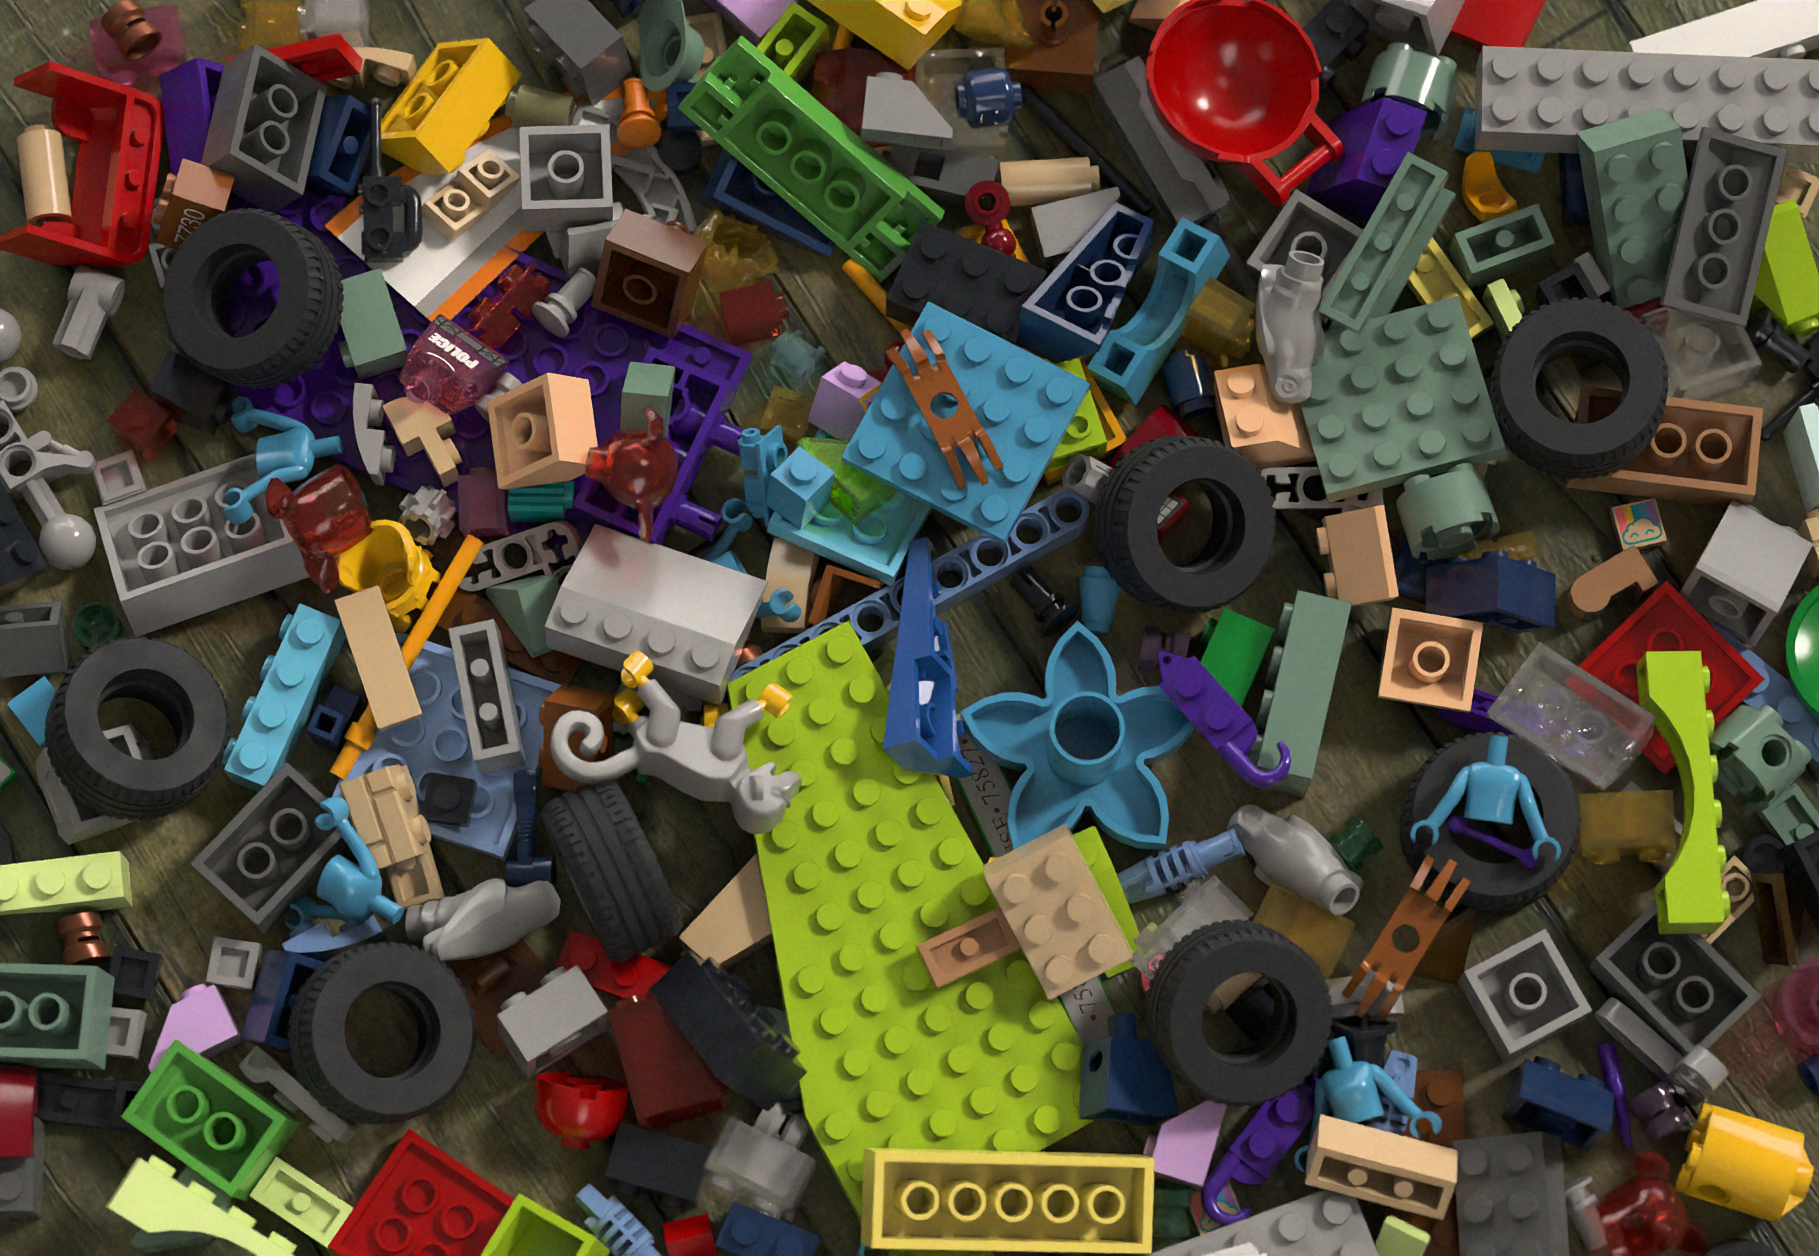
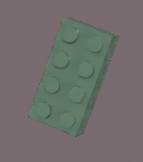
(1634, 201)
(1302, 687)
(54, 1015)

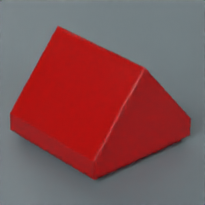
(690, 1237)

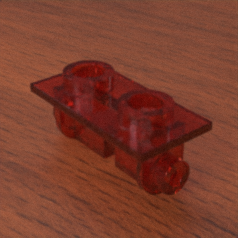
(517, 291)

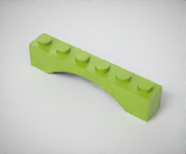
(1691, 891)

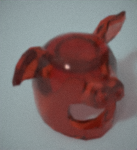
(636, 468)
(323, 519)
(1647, 1213)

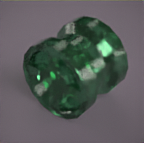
(1355, 843)

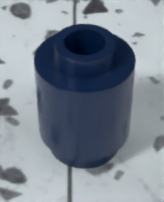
(1189, 384)

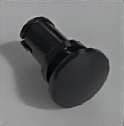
(1770, 338)
(1047, 605)

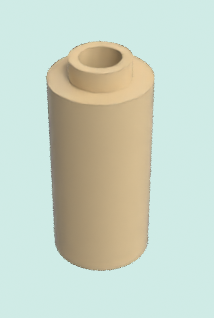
(43, 175)
(1048, 180)

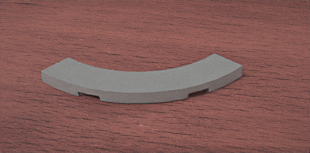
(647, 178)

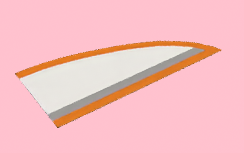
(448, 273)

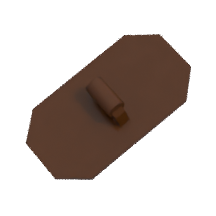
(494, 980)

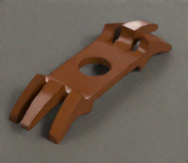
(950, 432)
(1421, 914)

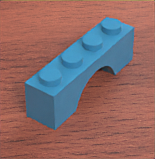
(1138, 349)

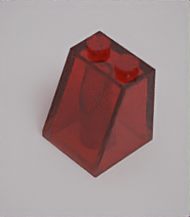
(662, 1067)

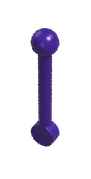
(1457, 825)

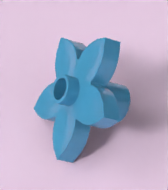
(1082, 747)

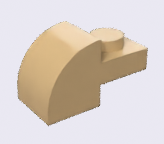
(424, 428)

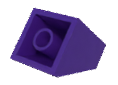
(1375, 146)

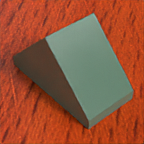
(650, 387)
(526, 607)

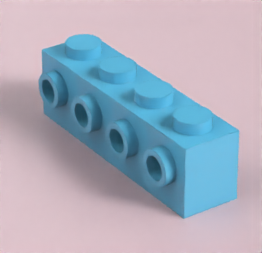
(286, 697)

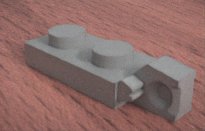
(265, 1069)

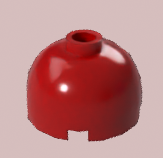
(579, 1107)

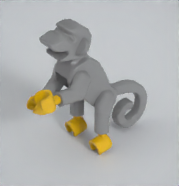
(696, 759)

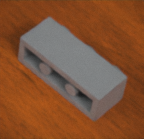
(487, 696)

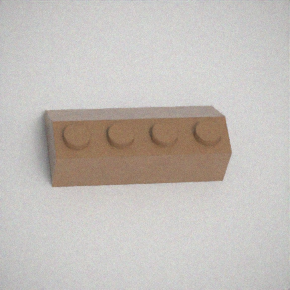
(1697, 457)

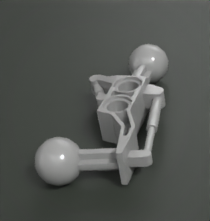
(65, 538)

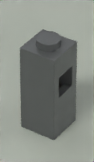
(943, 173)

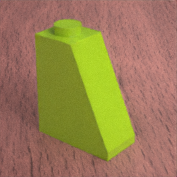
(1788, 274)

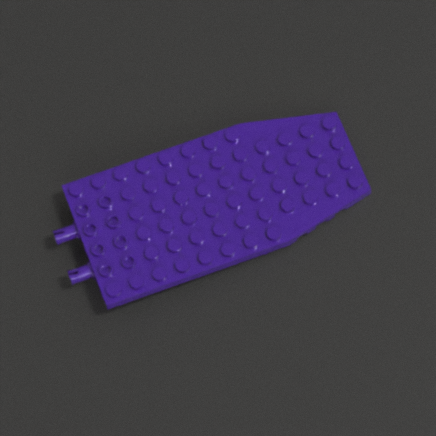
(594, 349)

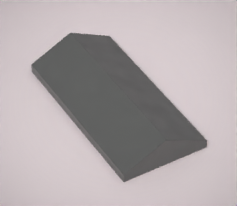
(1723, 227)

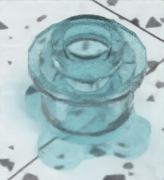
(796, 356)

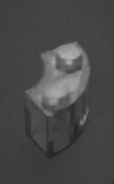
(1198, 907)

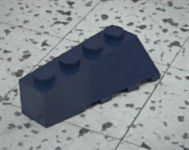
(1081, 296)

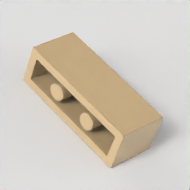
(1381, 1167)

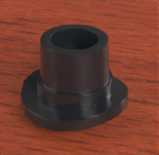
(1365, 1038)

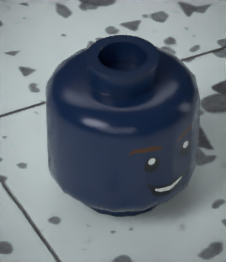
(987, 98)

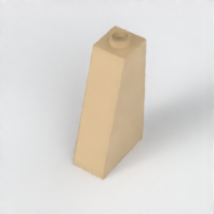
(733, 922)

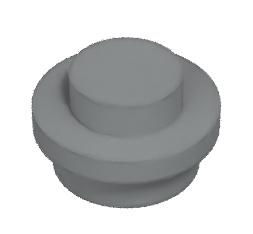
(18, 388)

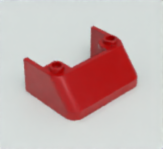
(114, 171)

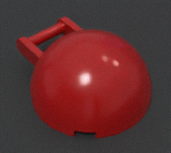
(1239, 89)

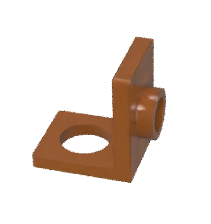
(828, 589)

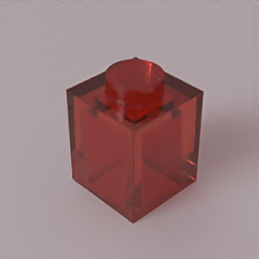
(753, 312)
(142, 424)

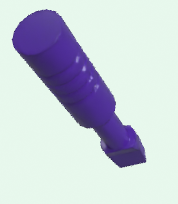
(1615, 1083)

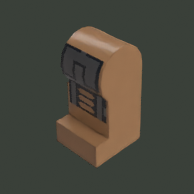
(1609, 582)

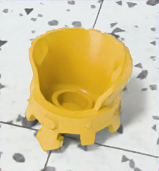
(395, 565)

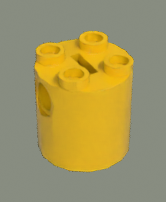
(1745, 1164)

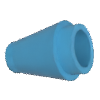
(1097, 599)

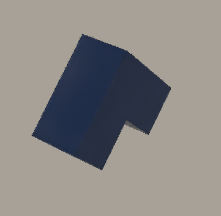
(334, 719)

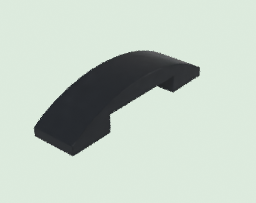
(84, 1101)

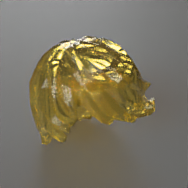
(735, 252)

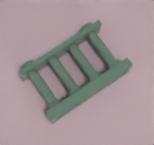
(1389, 245)

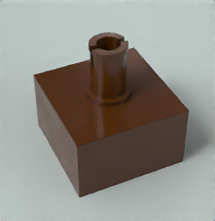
(1061, 47)
(649, 273)

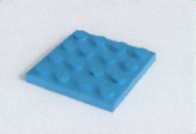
(1017, 401)

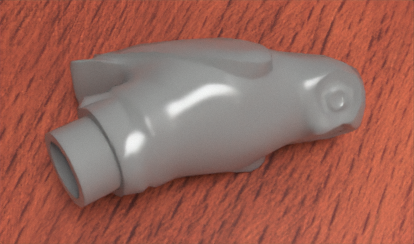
(1289, 324)
(1296, 858)
(481, 919)

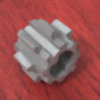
(427, 515)

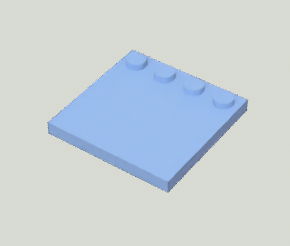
(442, 745)

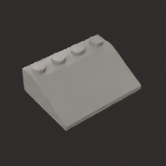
(183, 556)
(658, 602)

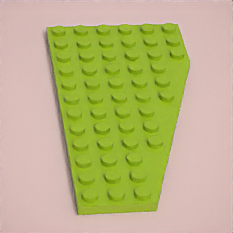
(850, 889)

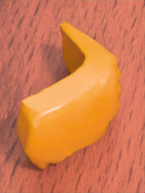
(1483, 190)

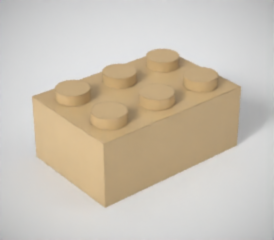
(1057, 911)

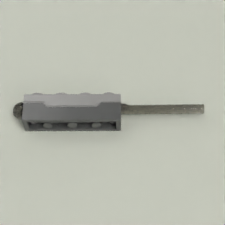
(1169, 173)

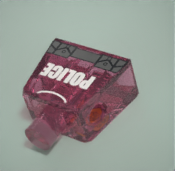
(450, 367)

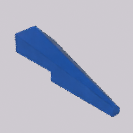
(922, 700)

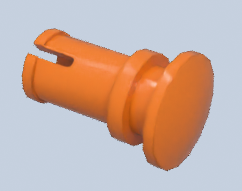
(637, 120)

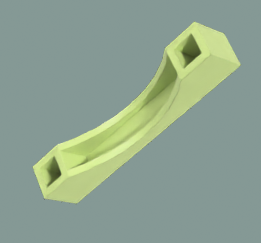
(66, 884)
(160, 1203)

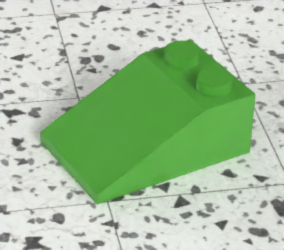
(210, 1120)

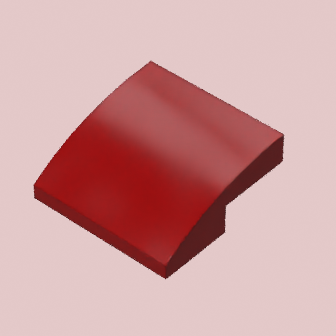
(1496, 22)

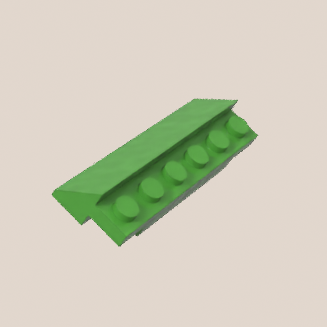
(809, 158)

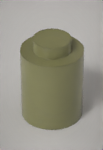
(539, 107)

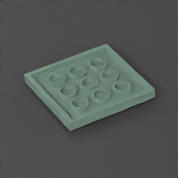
(1399, 401)

